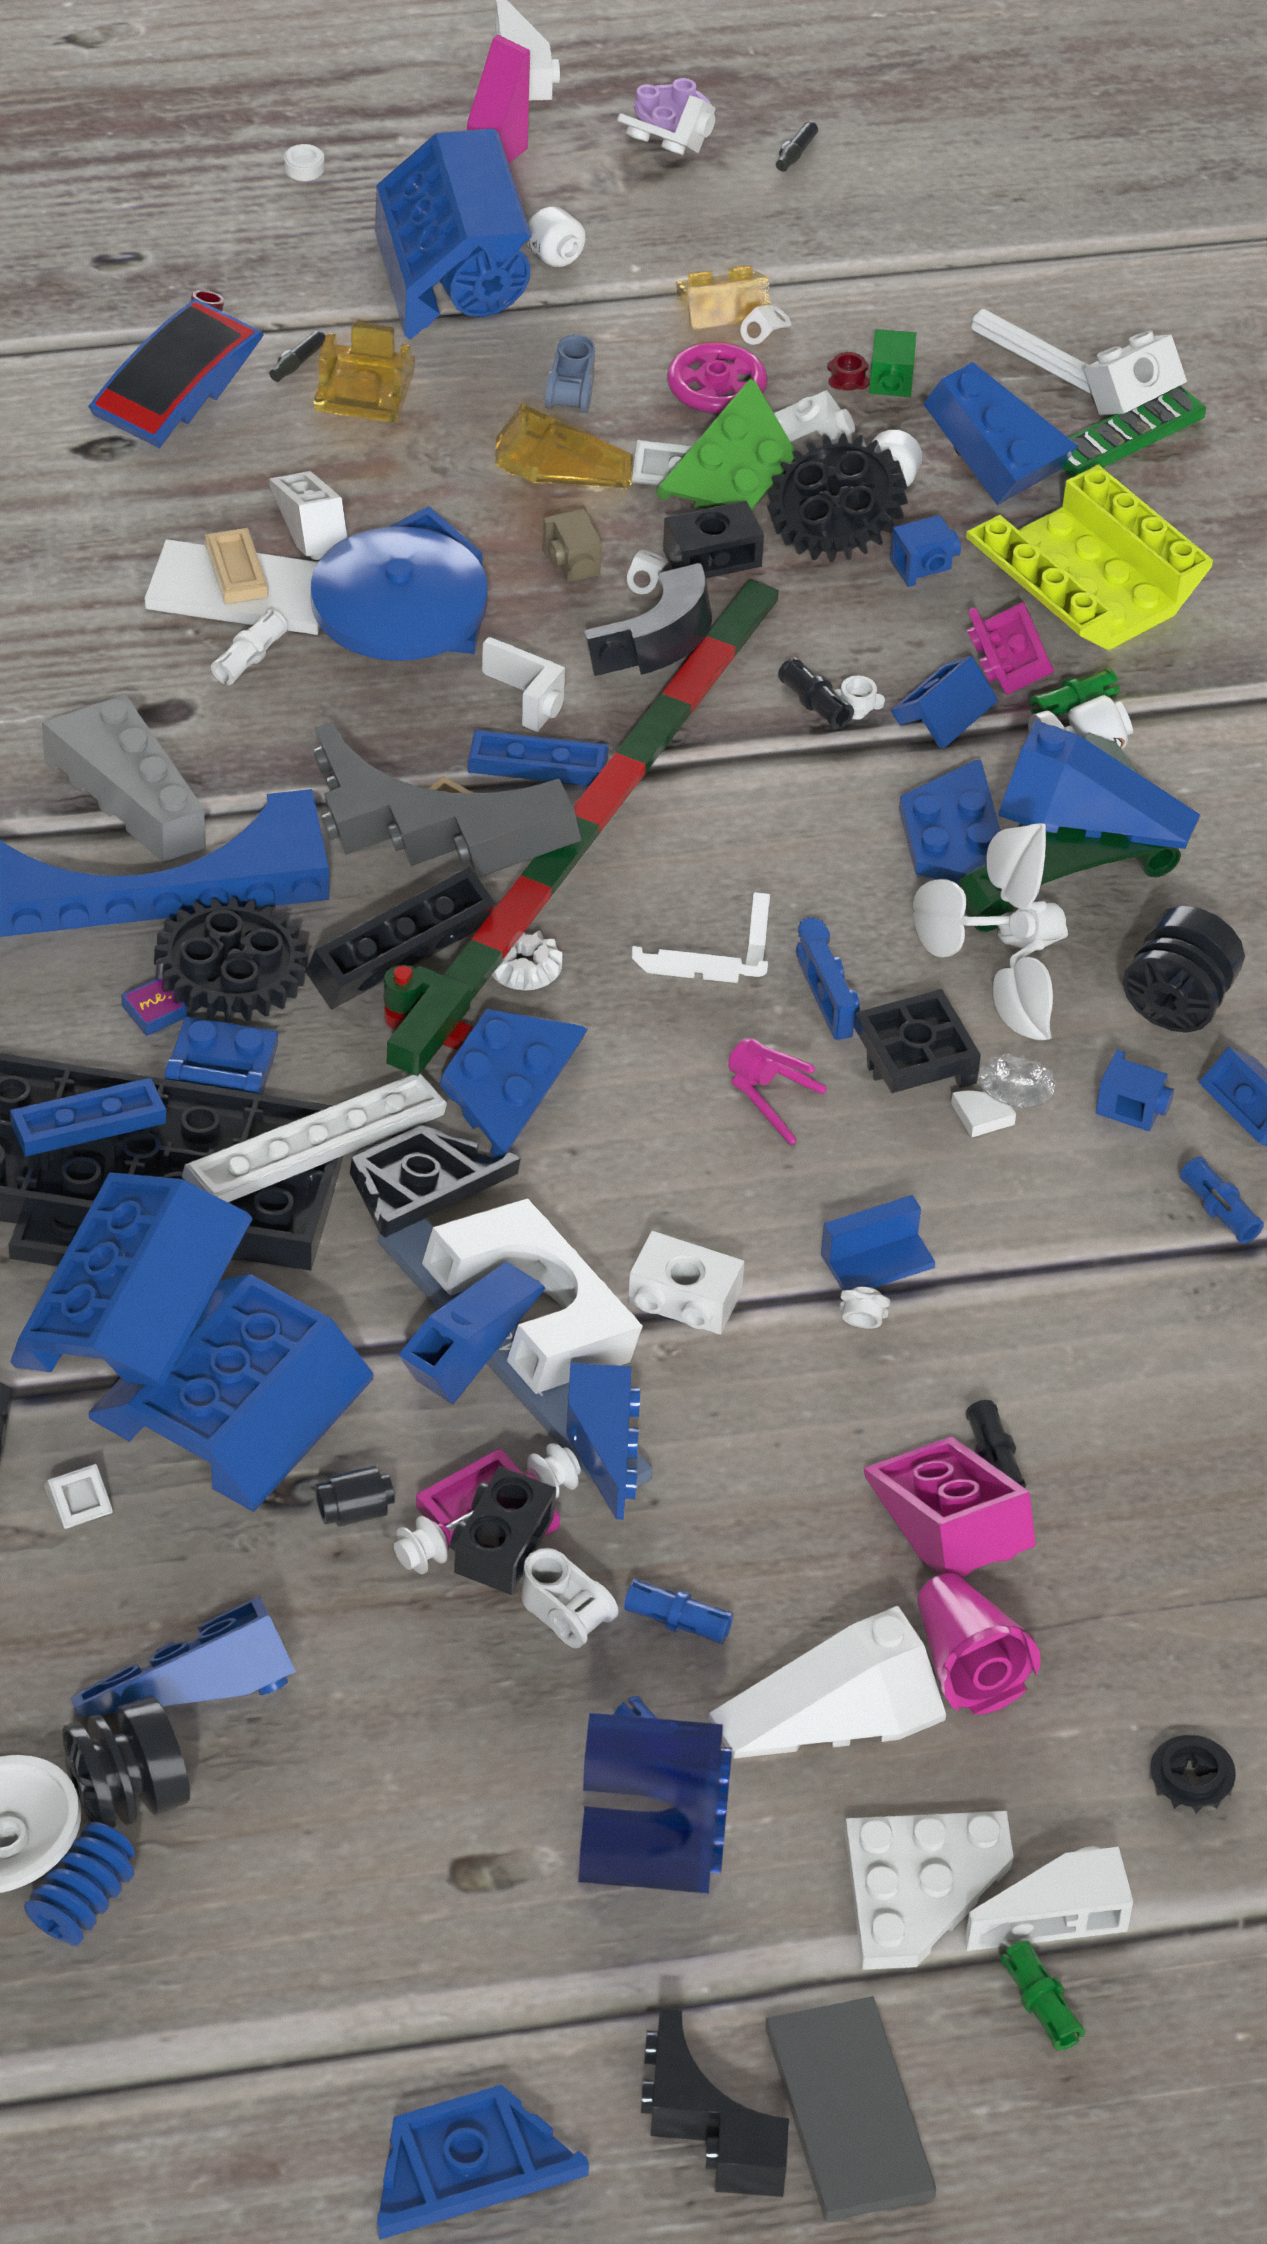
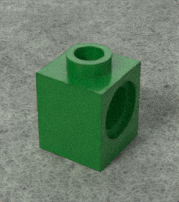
(892, 363)

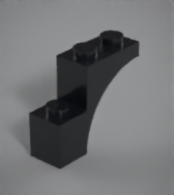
(742, 2143)

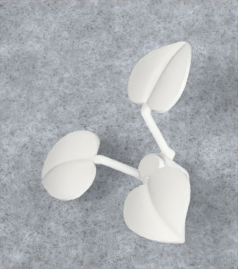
(1016, 866)

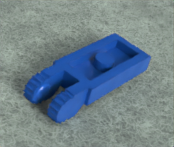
(826, 978)

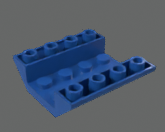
(440, 209)
(134, 1278)
(247, 1388)

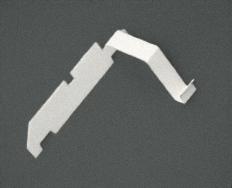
(713, 966)

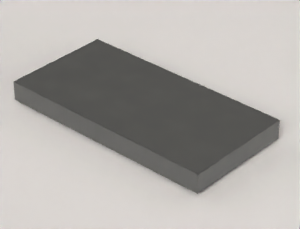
(850, 2109)

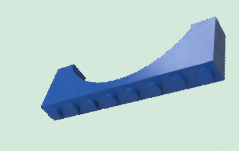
(271, 862)

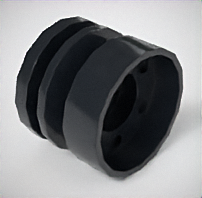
(1183, 969)
(132, 1762)

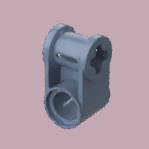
(572, 374)

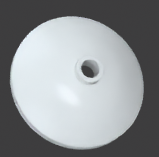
(36, 1818)

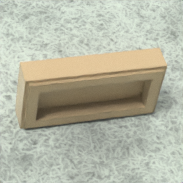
(236, 566)

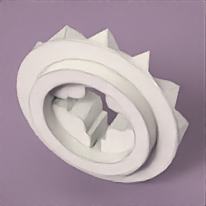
(526, 974)

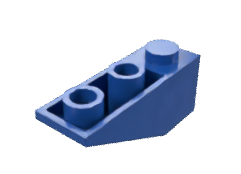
(469, 1330)
(600, 1430)

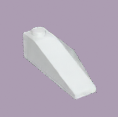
(849, 1687)

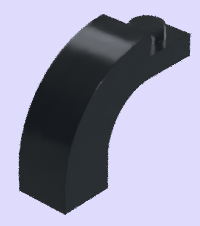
(662, 633)

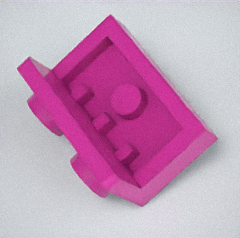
(1011, 648)

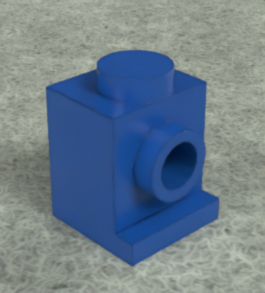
(923, 548)
(1133, 1093)

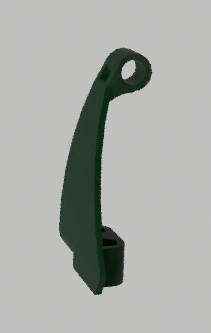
(1069, 853)

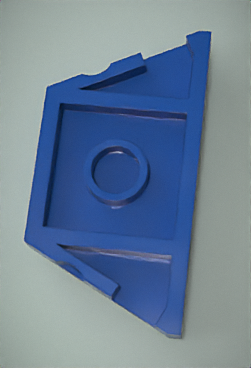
(950, 823)
(508, 1072)
(468, 2159)

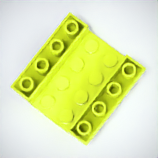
(1099, 560)

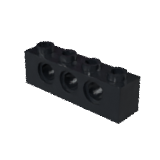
(400, 937)

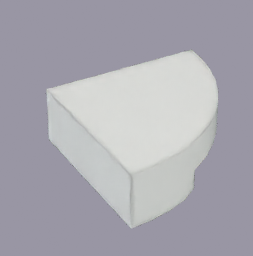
(981, 1112)

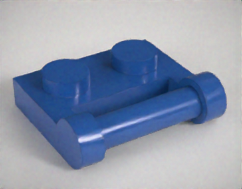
(222, 1055)

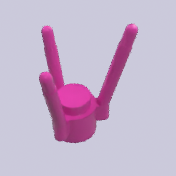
(759, 1065)

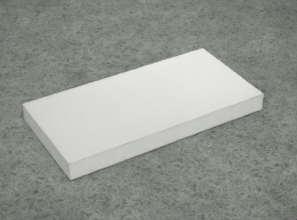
(188, 586)

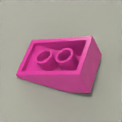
(954, 1506)

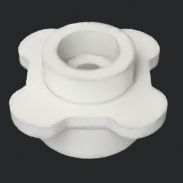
(861, 694)
(864, 1307)

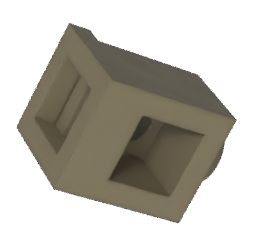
(572, 544)

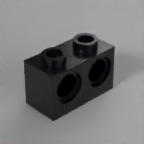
(509, 1531)

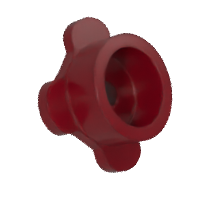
(848, 371)

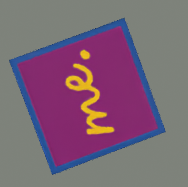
(152, 1007)

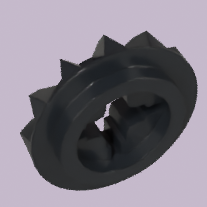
(1210, 1763)

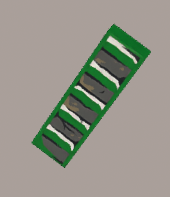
(1133, 430)

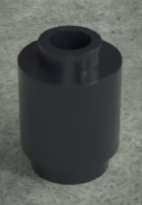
(354, 1496)

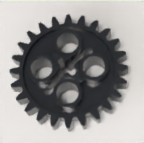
(837, 497)
(230, 959)

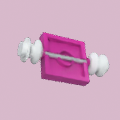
(452, 1501)

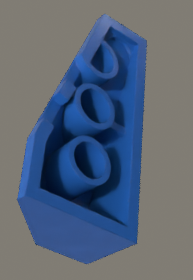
(1079, 786)

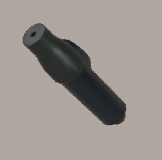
(792, 149)
(292, 358)

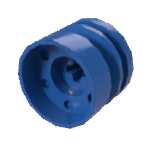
(485, 285)

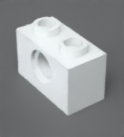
(1135, 373)
(686, 1282)

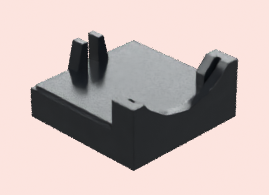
(917, 1042)

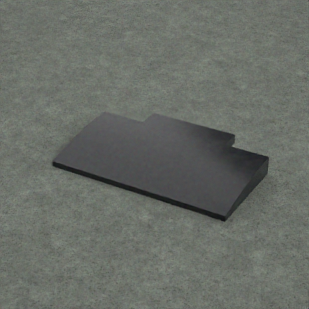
(55, 1189)

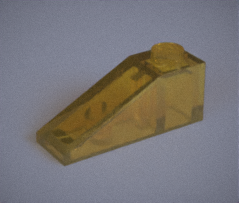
(557, 453)

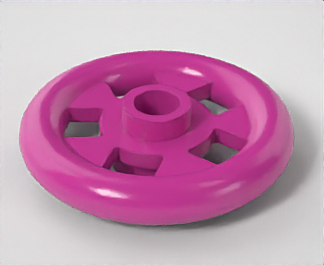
(714, 375)

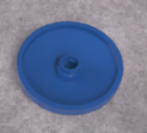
(399, 593)

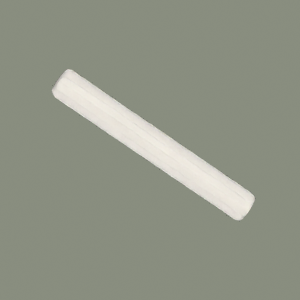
(1031, 348)

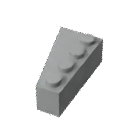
(129, 773)

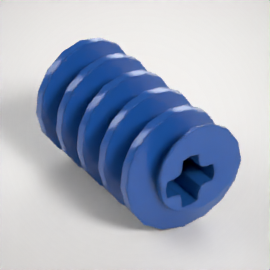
(82, 1884)

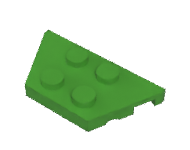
(733, 456)

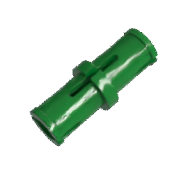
(1076, 692)
(1042, 1995)

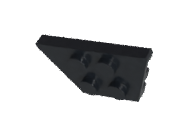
(423, 1175)

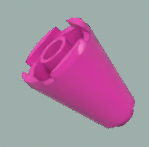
(975, 1646)

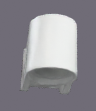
(571, 1602)

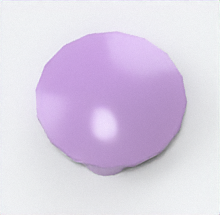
(665, 103)

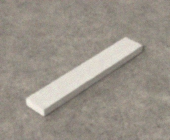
(316, 1139)

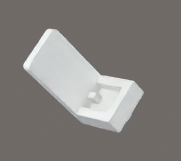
(695, 125)
(818, 414)
(538, 677)

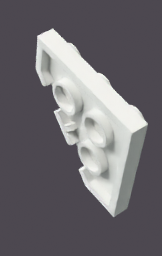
(920, 1878)

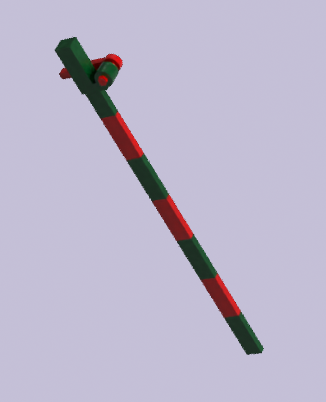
(429, 1005)

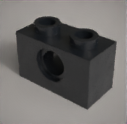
(719, 538)

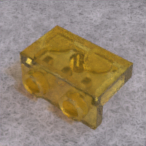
(724, 297)

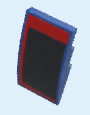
(175, 372)

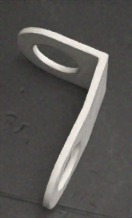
(768, 321)
(647, 563)

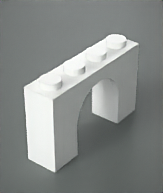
(592, 1319)

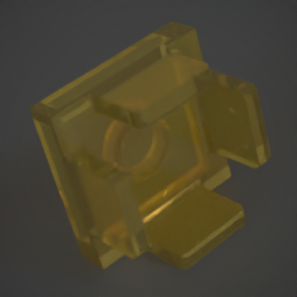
(364, 377)

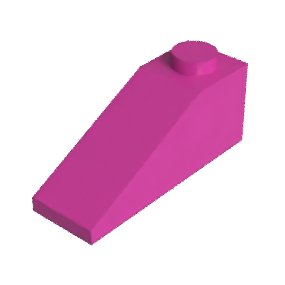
(504, 96)

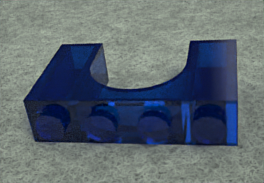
(664, 1762)

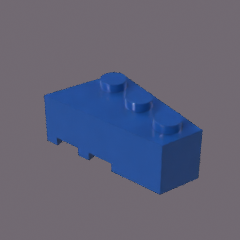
(997, 432)

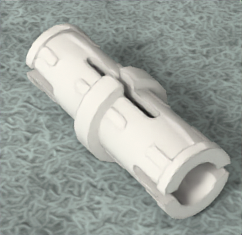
(249, 647)

